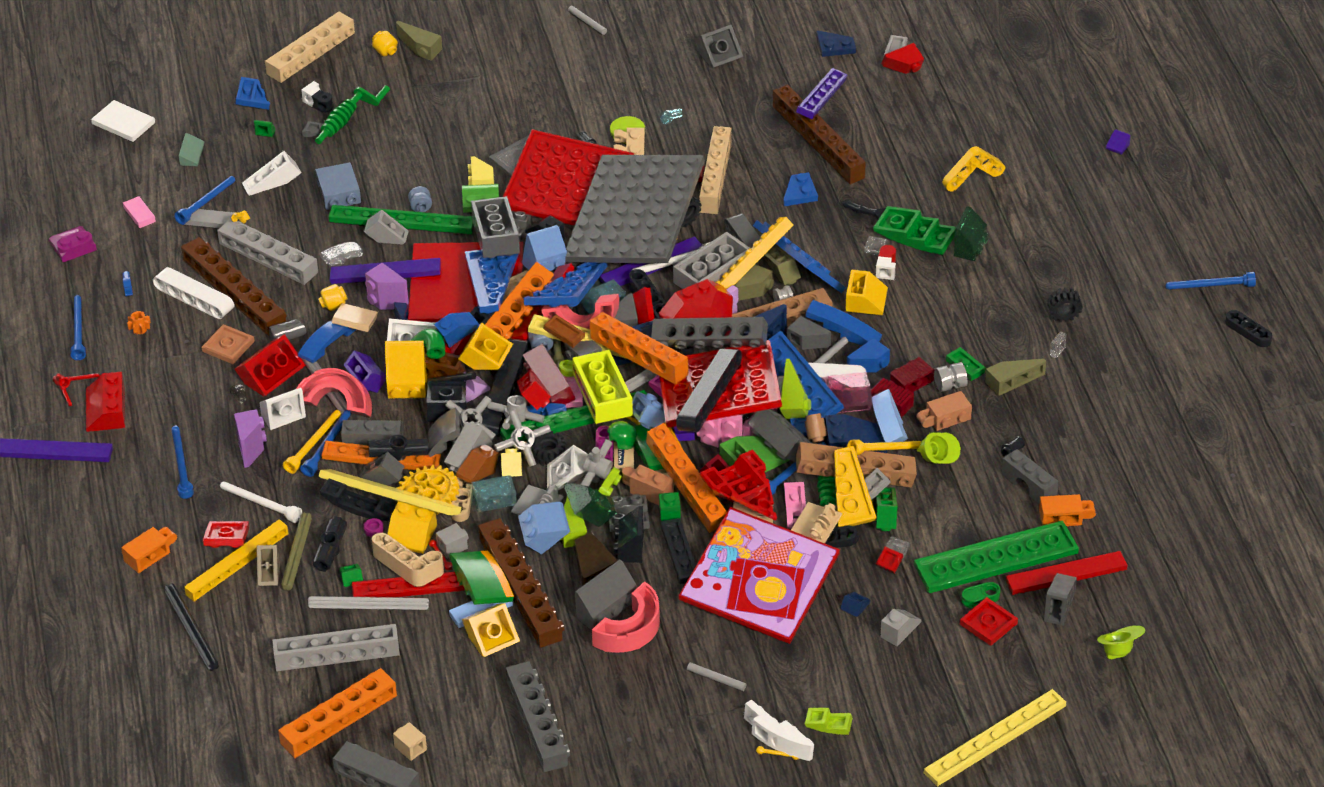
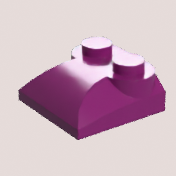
(73, 243)

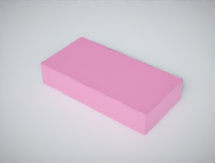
(139, 212)

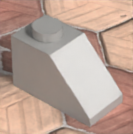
(385, 229)
(898, 626)

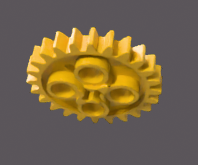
(432, 483)

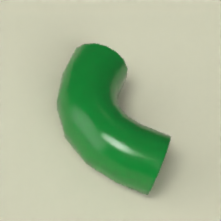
(433, 342)

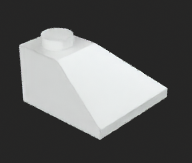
(283, 408)
(566, 467)

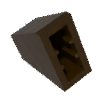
(591, 557)

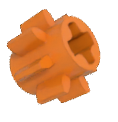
(138, 322)

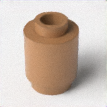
(815, 427)

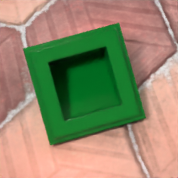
(264, 128)
(350, 574)

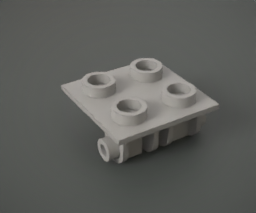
(534, 495)

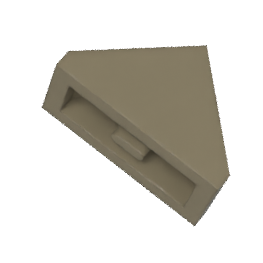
(268, 565)

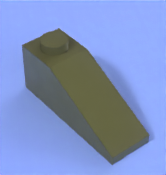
(421, 42)
(782, 265)
(1012, 374)

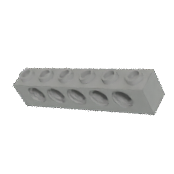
(268, 251)
(336, 647)

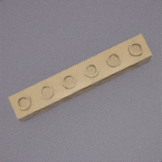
(309, 47)
(715, 170)

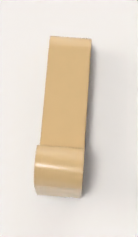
(405, 563)

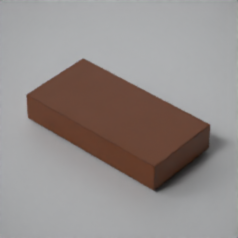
(564, 331)

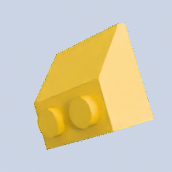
(485, 349)
(412, 526)
(491, 629)

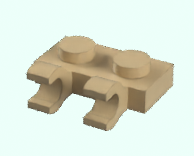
(634, 140)

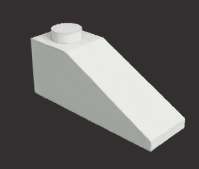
(274, 174)

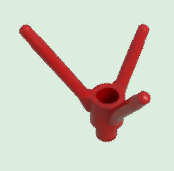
(63, 382)

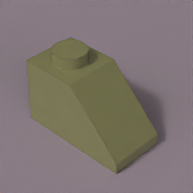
(754, 283)

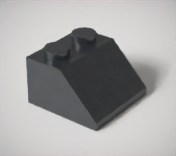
(440, 393)
(630, 537)

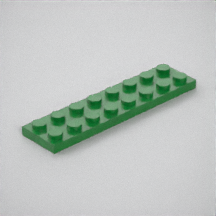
(996, 556)

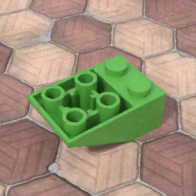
(738, 445)

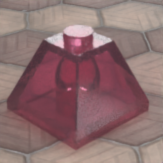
(852, 391)

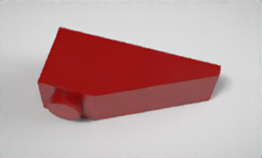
(533, 390)

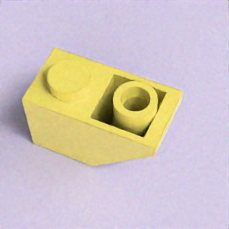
(480, 171)
(511, 462)

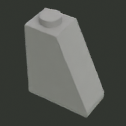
(469, 439)

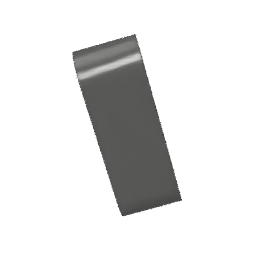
(741, 229)

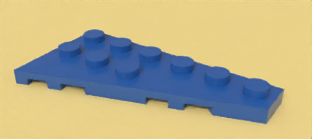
(803, 258)
(490, 278)
(570, 289)
(821, 396)

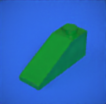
(886, 509)

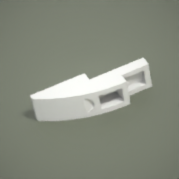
(780, 736)

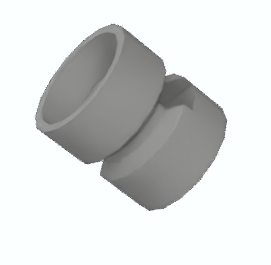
(952, 376)

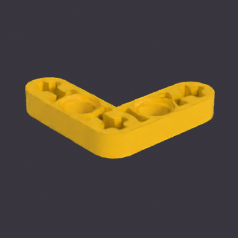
(952, 181)

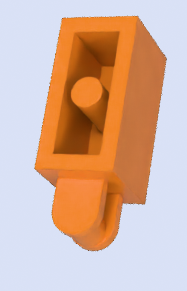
(1065, 508)
(148, 548)

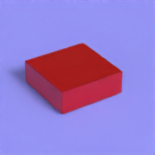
(889, 559)

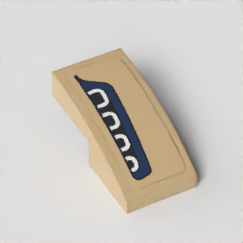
(623, 458)

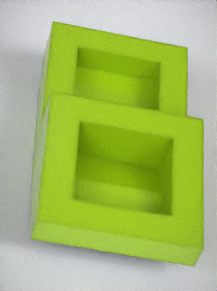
(824, 721)

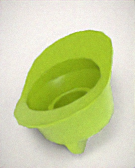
(940, 448)
(1121, 641)

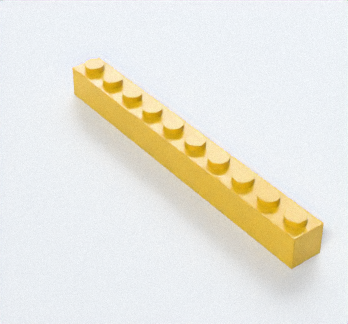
(754, 254)
(235, 561)

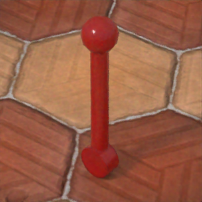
(447, 565)

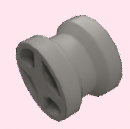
(780, 294)

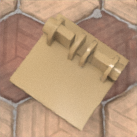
(817, 521)

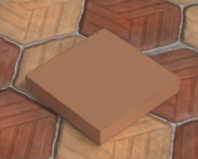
(228, 344)

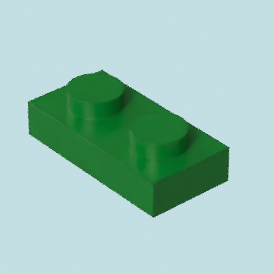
(973, 367)

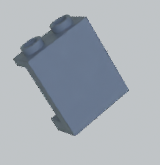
(338, 185)

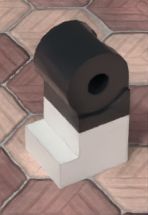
(317, 98)

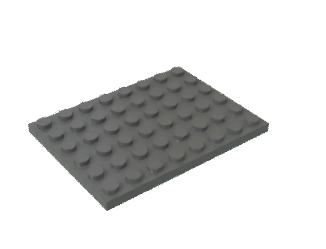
(634, 209)

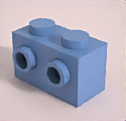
(648, 410)

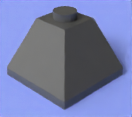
(719, 46)

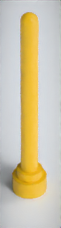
(860, 447)
(293, 463)

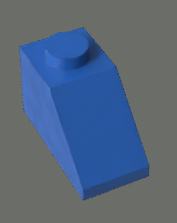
(456, 327)
(871, 356)

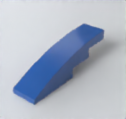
(843, 323)

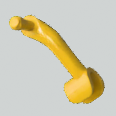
(242, 216)

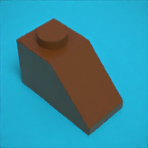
(478, 464)

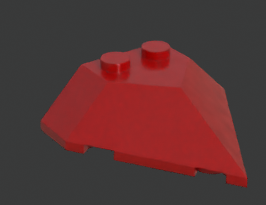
(699, 300)
(743, 484)

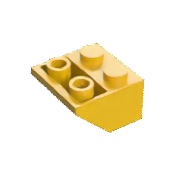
(865, 293)

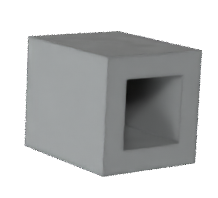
(452, 540)

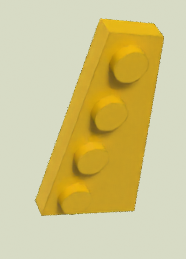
(851, 490)

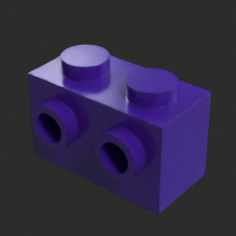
(365, 370)

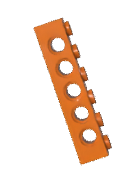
(536, 275)
(639, 348)
(686, 477)
(337, 713)

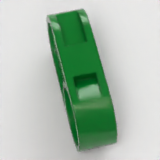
(974, 595)

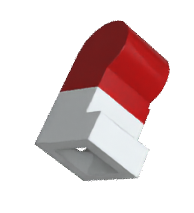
(886, 262)

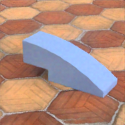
(888, 417)

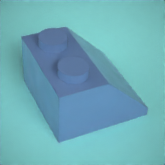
(544, 247)
(543, 525)

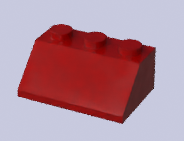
(270, 366)
(105, 403)

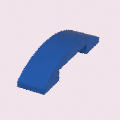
(323, 337)

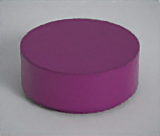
(373, 526)

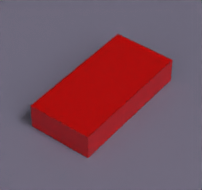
(643, 305)

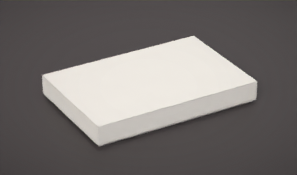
(123, 120)

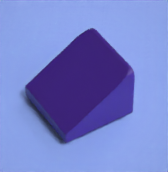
(1118, 142)

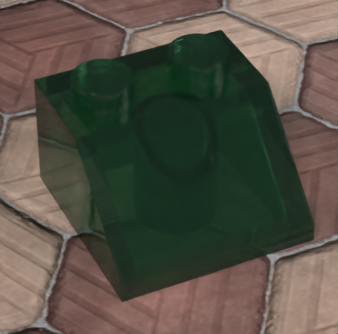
(970, 235)
(590, 503)

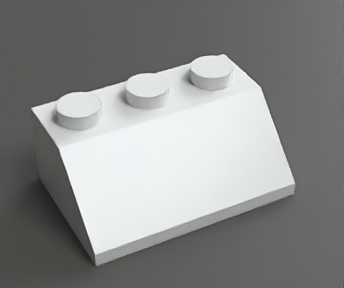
(405, 329)

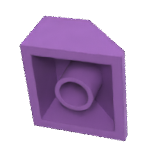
(385, 287)
(250, 435)

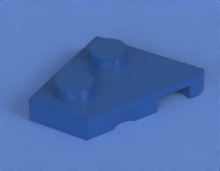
(251, 94)
(800, 190)

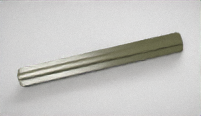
(296, 551)

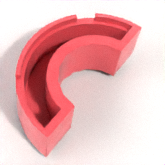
(607, 303)
(337, 380)
(632, 632)

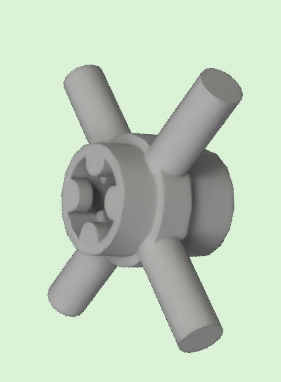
(518, 403)
(474, 413)
(530, 435)
(597, 465)

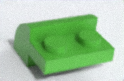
(478, 192)

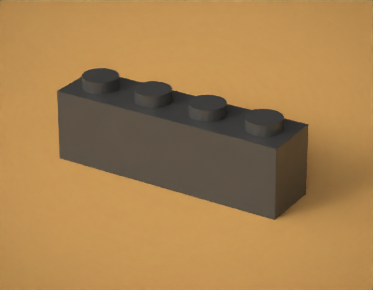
(372, 769)

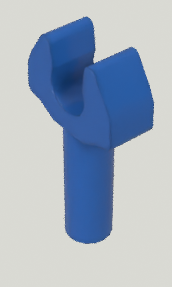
(127, 284)

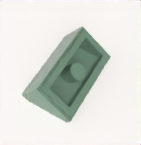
(190, 150)

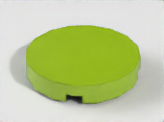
(625, 122)

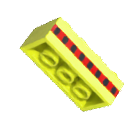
(602, 386)

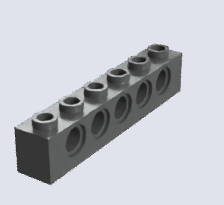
(701, 326)
(537, 716)

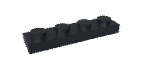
(678, 548)

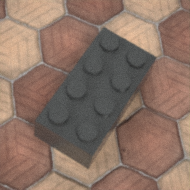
(495, 227)

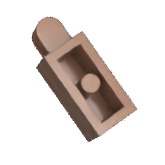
(946, 411)
(647, 482)

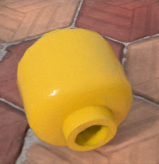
(384, 43)
(332, 297)

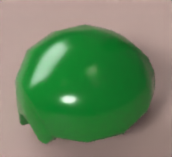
(623, 434)

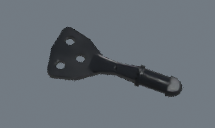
(861, 209)

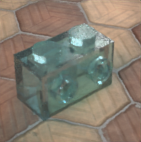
(608, 288)
(494, 493)

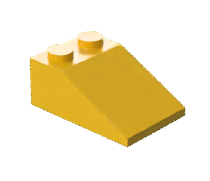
(405, 369)

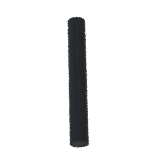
(457, 377)

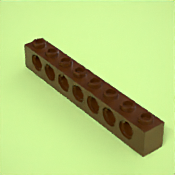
(820, 136)
(231, 282)
(527, 592)

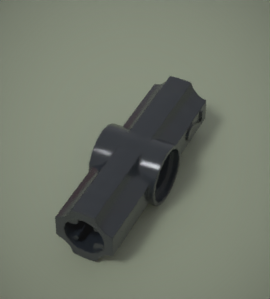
(398, 447)
(330, 544)

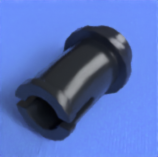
(582, 136)
(1017, 443)

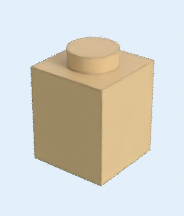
(409, 741)

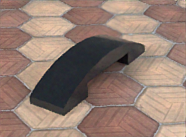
(355, 503)

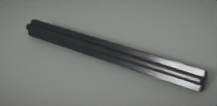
(191, 627)

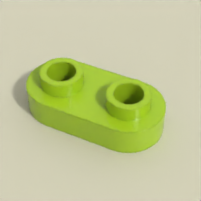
(613, 478)

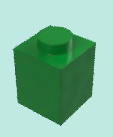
(669, 506)

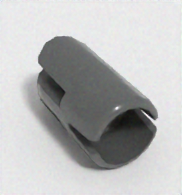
(291, 329)

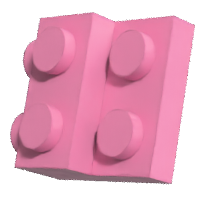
(720, 430)

